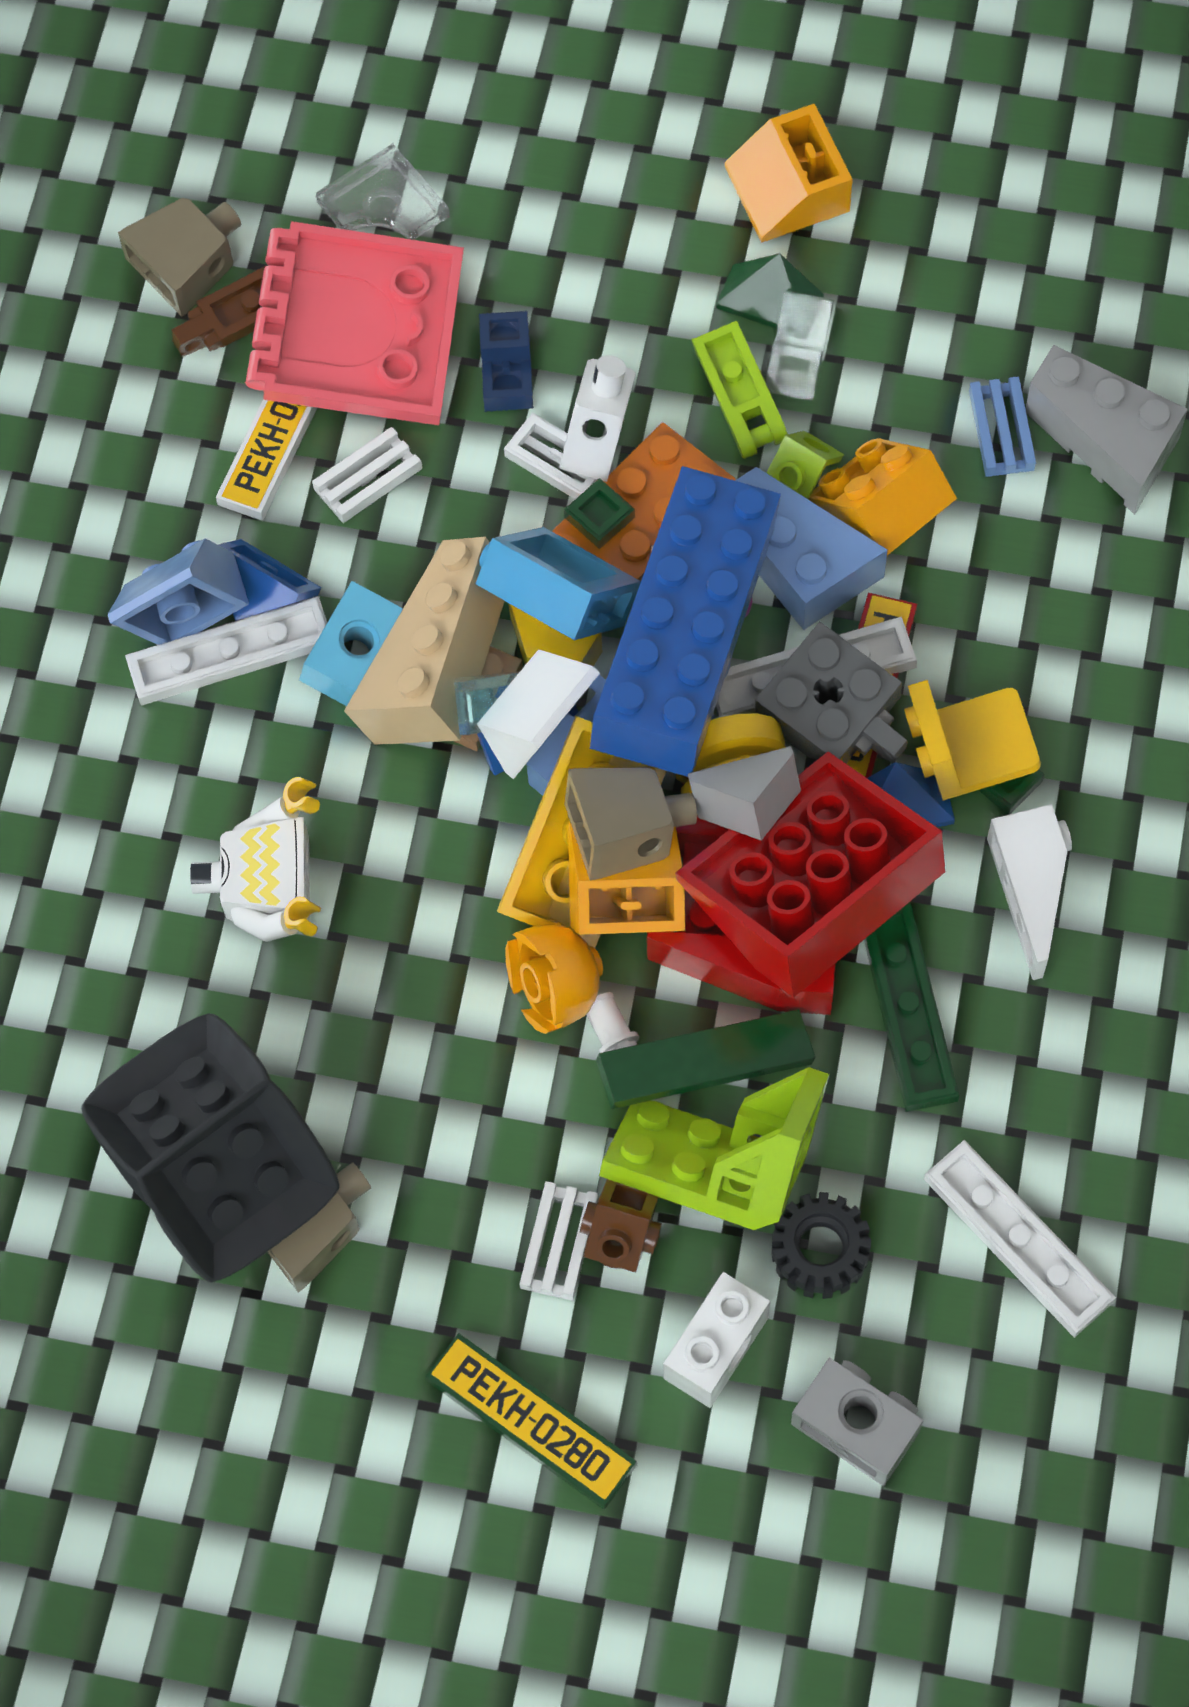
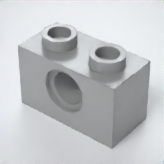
(871, 1450)

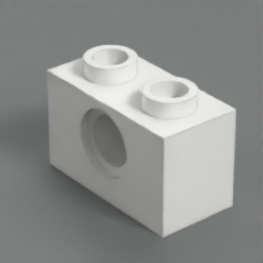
(716, 1339)

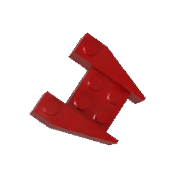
(710, 955)

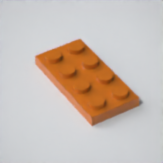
(646, 483)

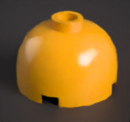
(555, 973)

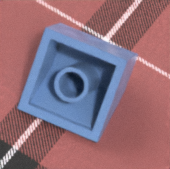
(181, 594)

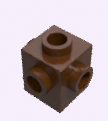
(620, 1226)

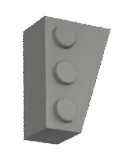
(1106, 422)

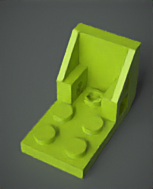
(719, 1166)

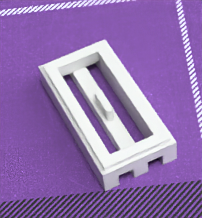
(387, 450)
(537, 466)
(569, 1197)

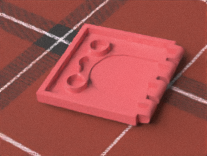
(355, 322)

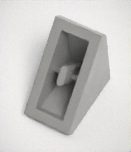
(747, 792)

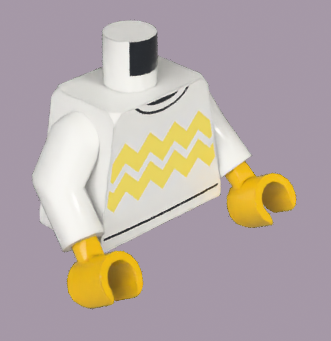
(265, 868)

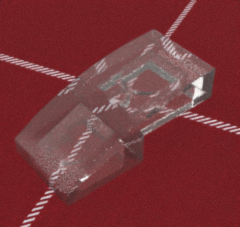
(799, 345)

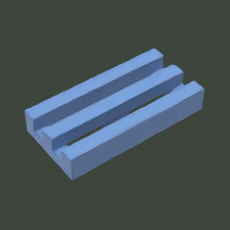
(996, 392)

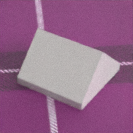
(533, 707)

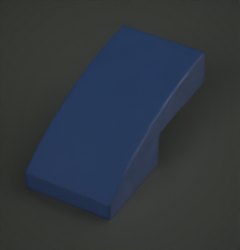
(506, 361)

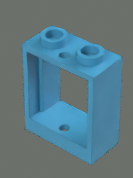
(557, 582)

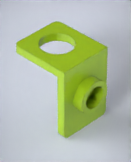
(802, 462)

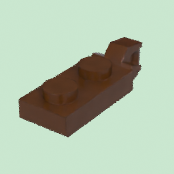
(221, 316)

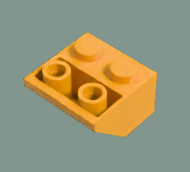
(790, 174)
(886, 491)
(627, 901)

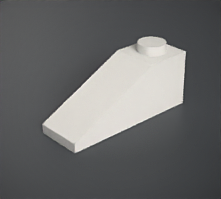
(1031, 863)

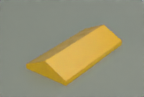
(540, 879)

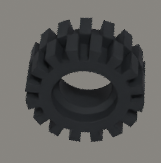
(821, 1213)

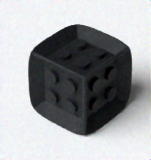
(211, 1146)

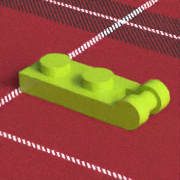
(739, 388)

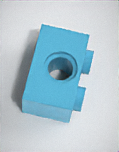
(358, 617)

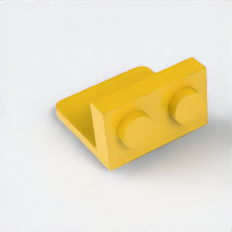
(972, 740)

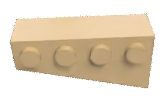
(434, 640)

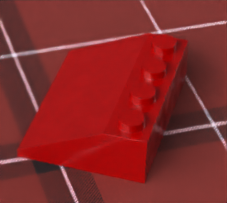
(819, 877)

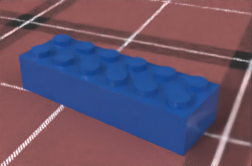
(685, 622)

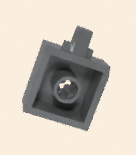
(858, 720)

